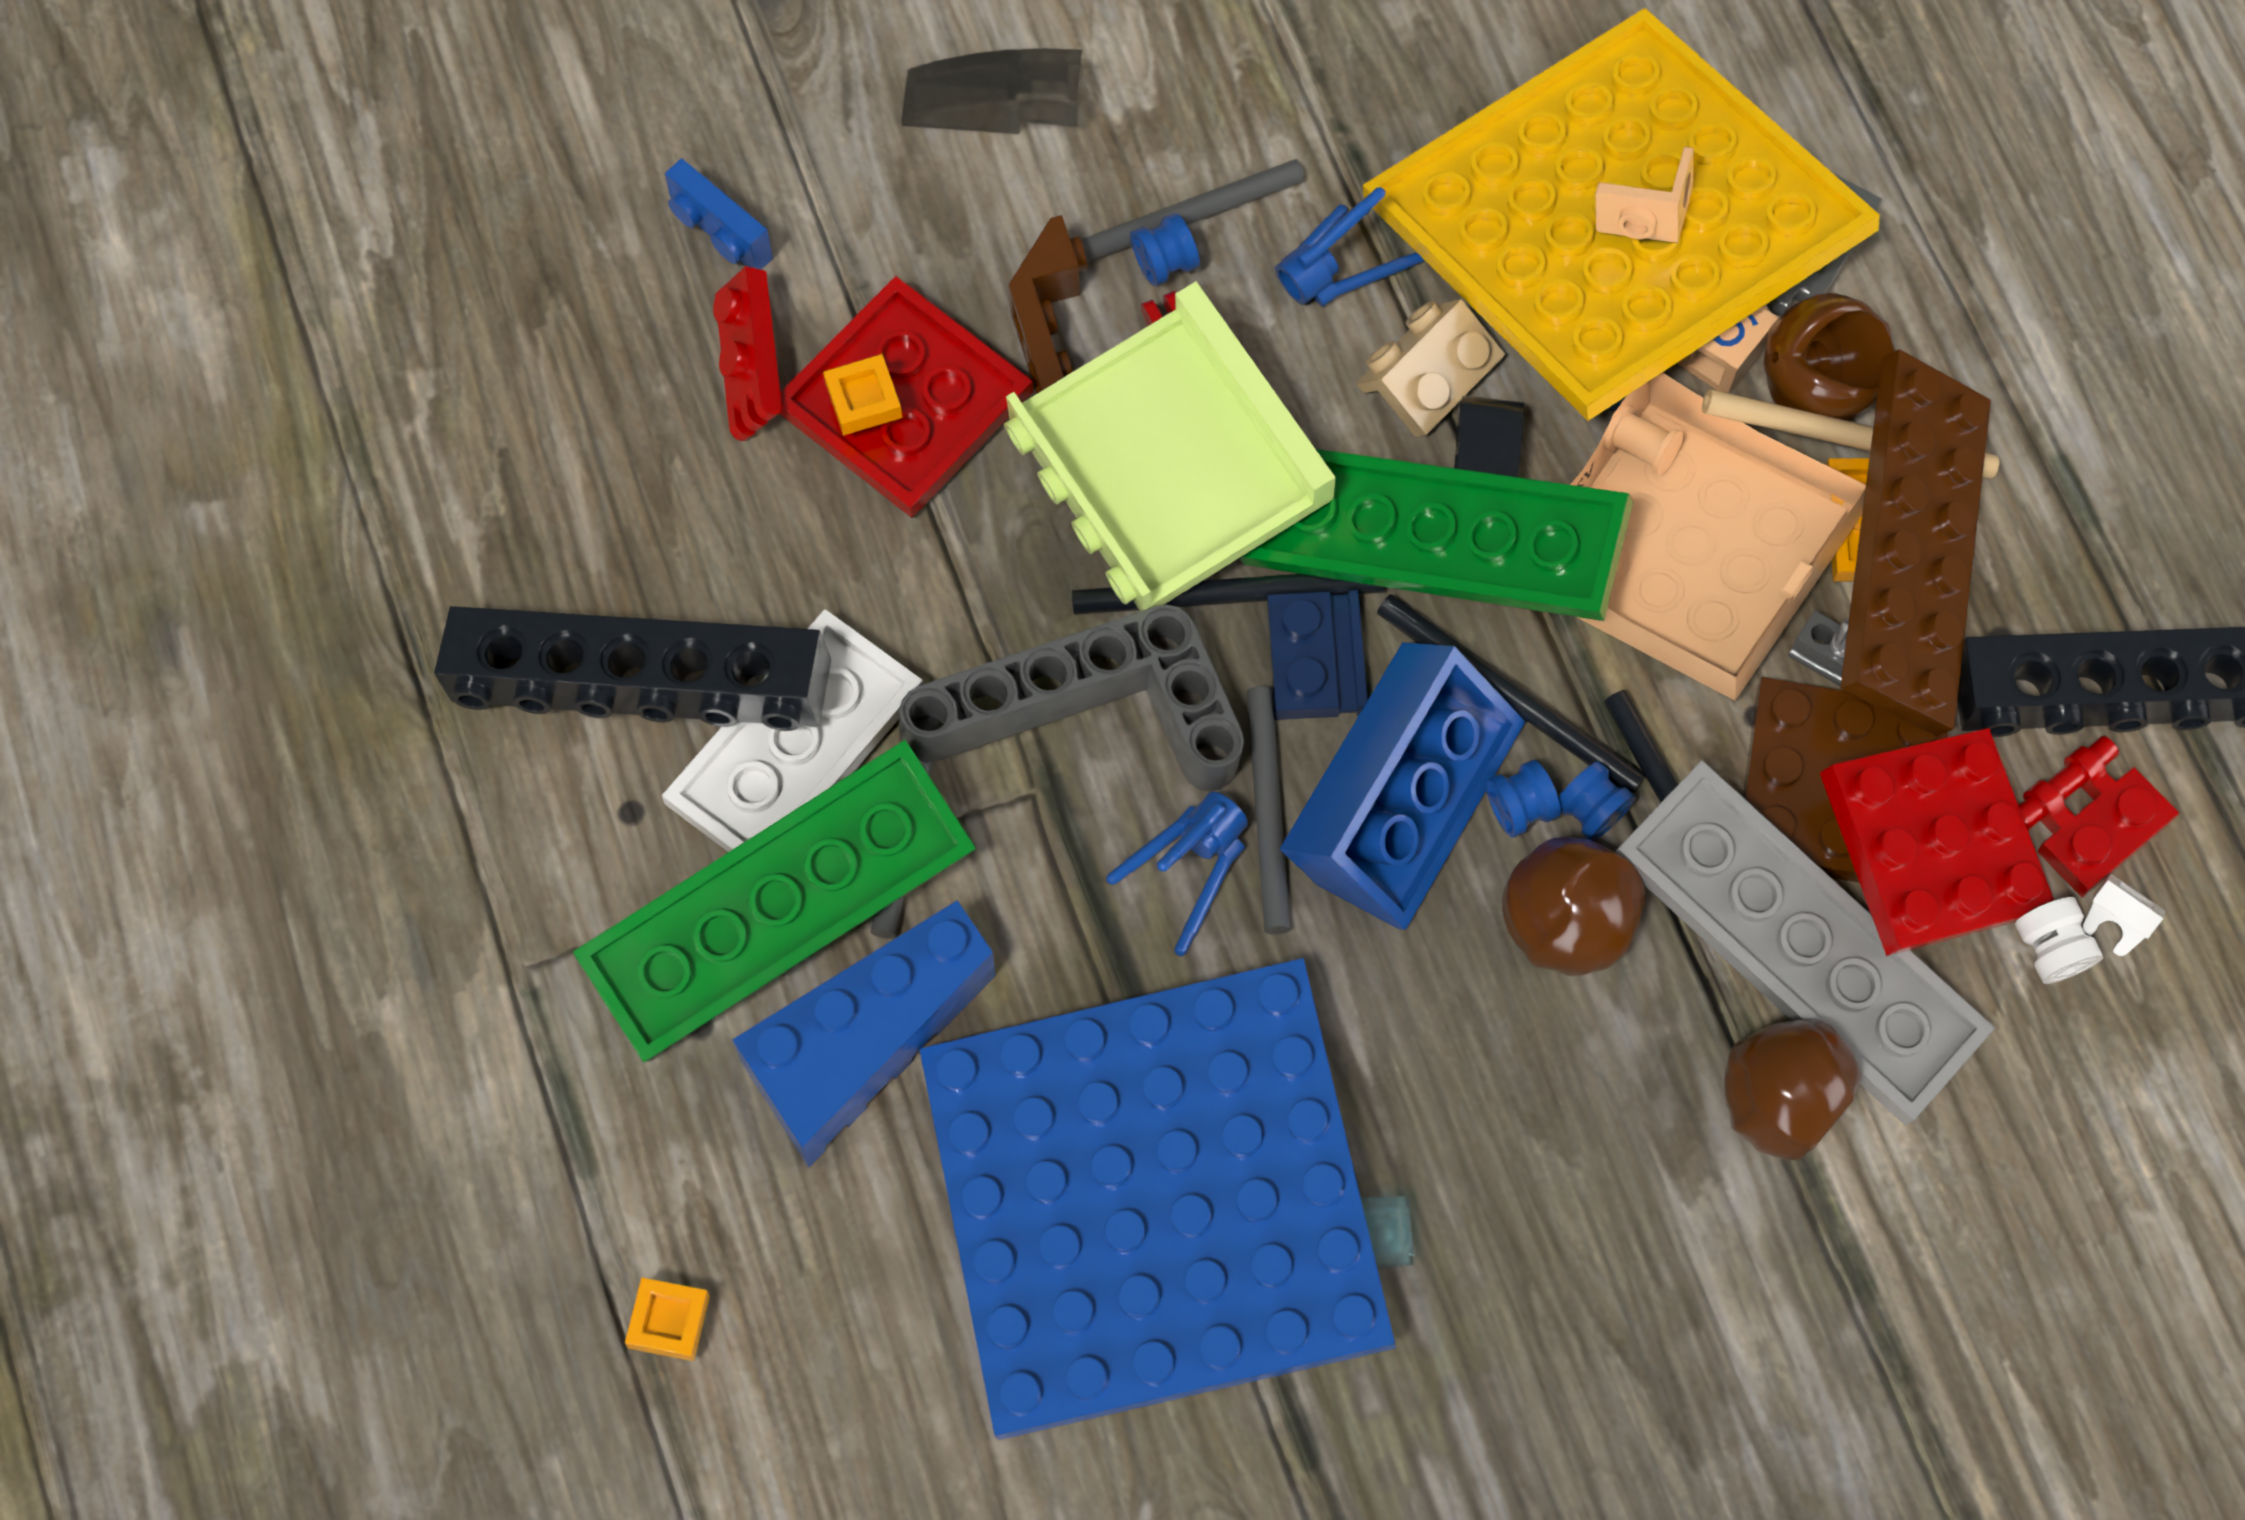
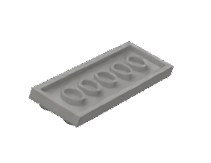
(1803, 940)

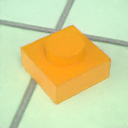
(862, 394)
(667, 1319)

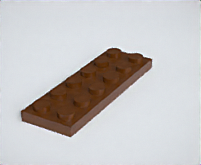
(1916, 544)

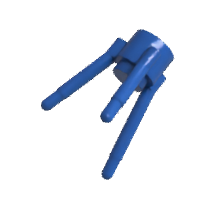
(1310, 267)
(1207, 831)

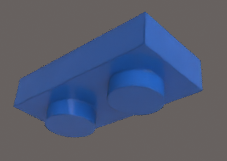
(731, 228)

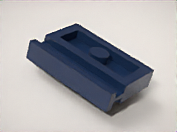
(1316, 654)

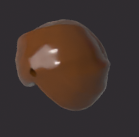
(1827, 356)
(1573, 906)
(1789, 1086)

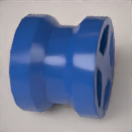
(1165, 249)
(1523, 798)
(1595, 801)

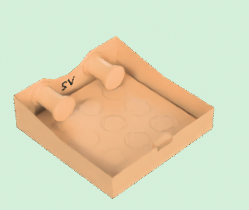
(1717, 533)

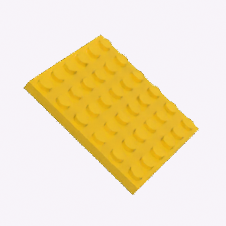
(1512, 212)

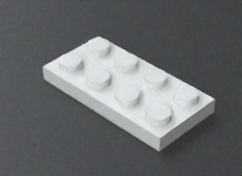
(761, 774)

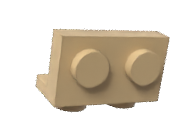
(1431, 364)

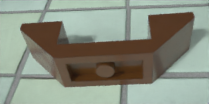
(1043, 278)

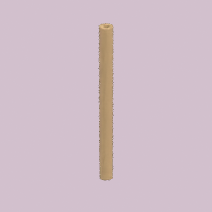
(1802, 423)

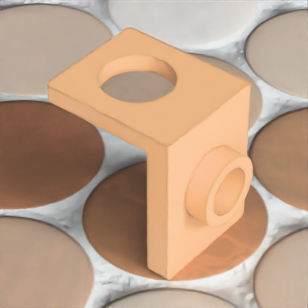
(1646, 212)

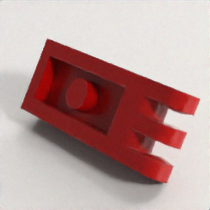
(747, 352)

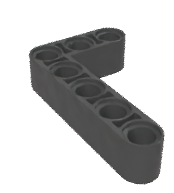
(1084, 688)

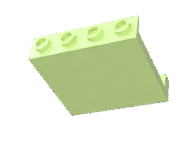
(1171, 453)

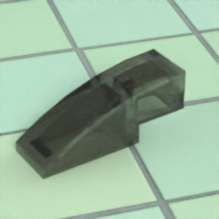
(995, 90)

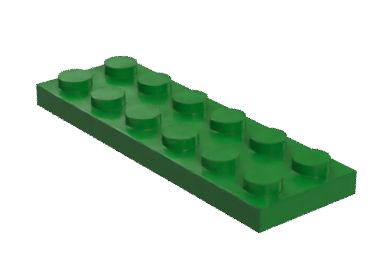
(1459, 536)
(774, 901)

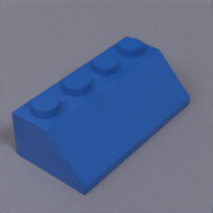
(1404, 783)

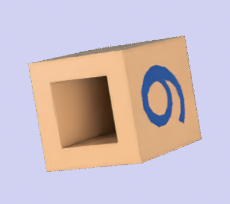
(1733, 353)

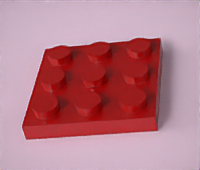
(947, 391)
(1936, 840)

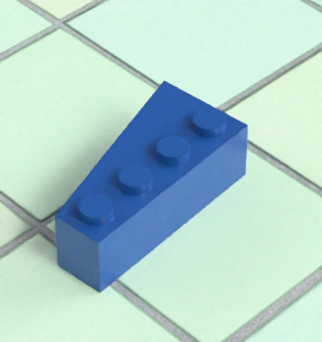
(863, 1026)

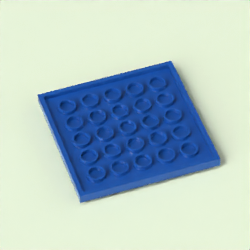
(1154, 1200)

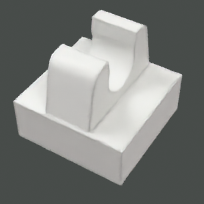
(2126, 907)

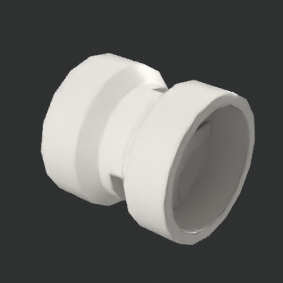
(2059, 940)

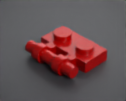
(2106, 831)

